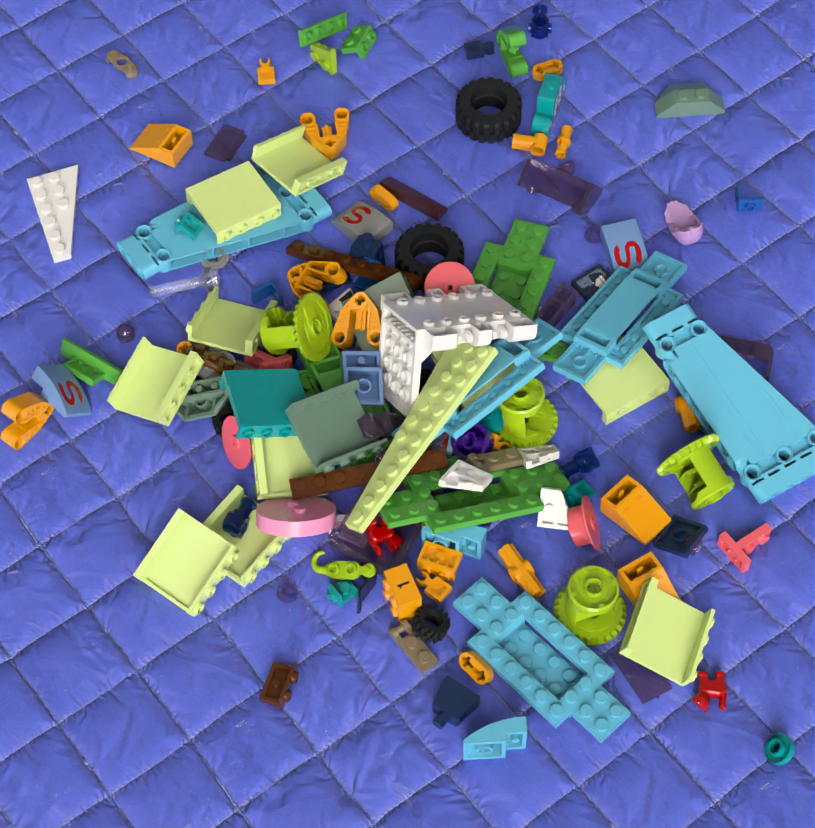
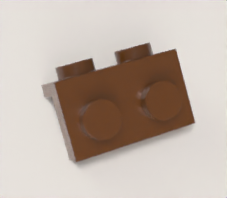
(279, 684)

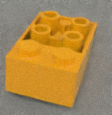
(164, 143)
(634, 510)
(637, 572)

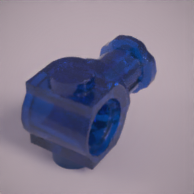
(540, 23)
(582, 462)
(238, 520)

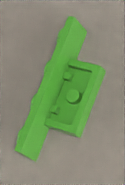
(322, 29)
(87, 365)

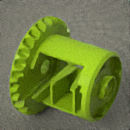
(304, 328)
(531, 404)
(699, 472)
(591, 605)

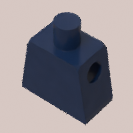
(367, 247)
(453, 703)

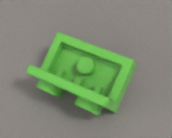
(359, 40)

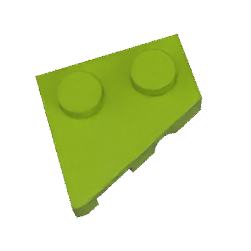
(324, 57)

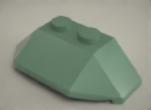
(688, 100)
(203, 400)

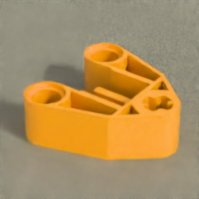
(329, 144)
(302, 276)
(357, 315)
(29, 415)

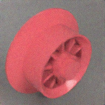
(448, 277)
(237, 450)
(584, 524)

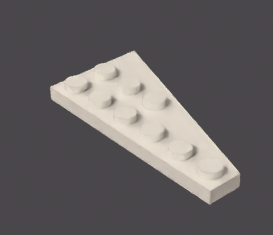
(56, 206)

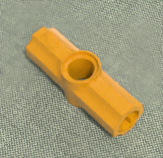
(521, 571)

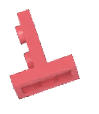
(262, 360)
(738, 551)

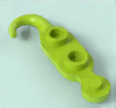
(342, 569)

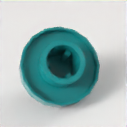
(779, 749)

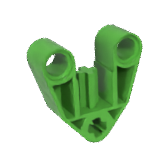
(508, 42)

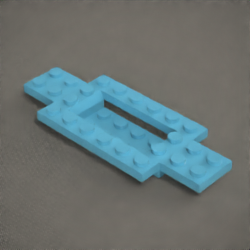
(611, 310)
(521, 354)
(534, 666)

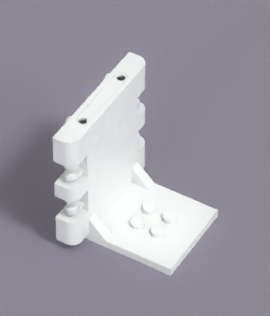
(437, 323)

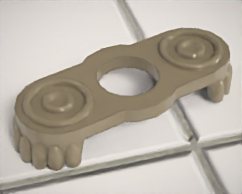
(130, 69)

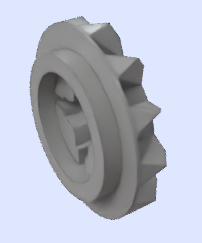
(222, 261)

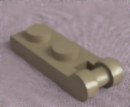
(496, 460)
(413, 647)

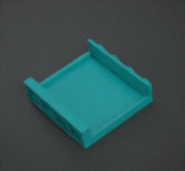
(261, 400)

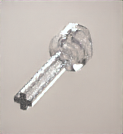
(189, 283)

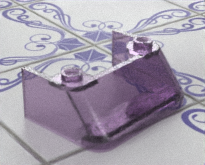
(559, 185)
(751, 349)

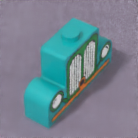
(548, 103)

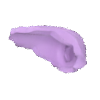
(683, 223)

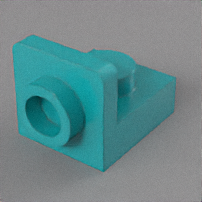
(189, 225)
(576, 492)
(341, 592)

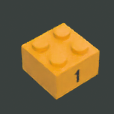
(401, 592)

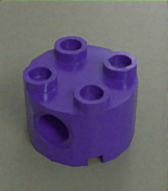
(475, 440)

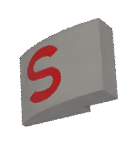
(363, 219)

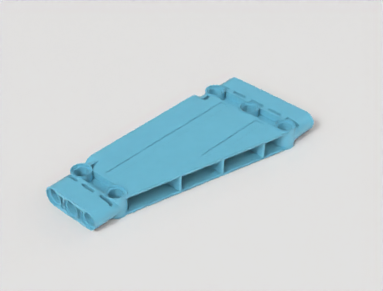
(160, 249)
(736, 404)

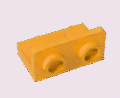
(439, 560)

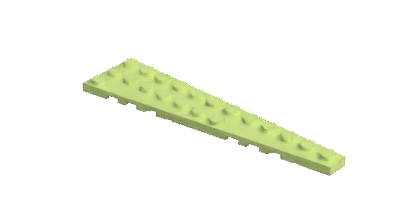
(439, 398)

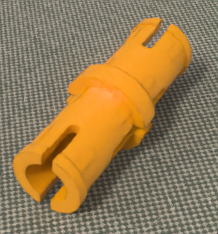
(563, 141)

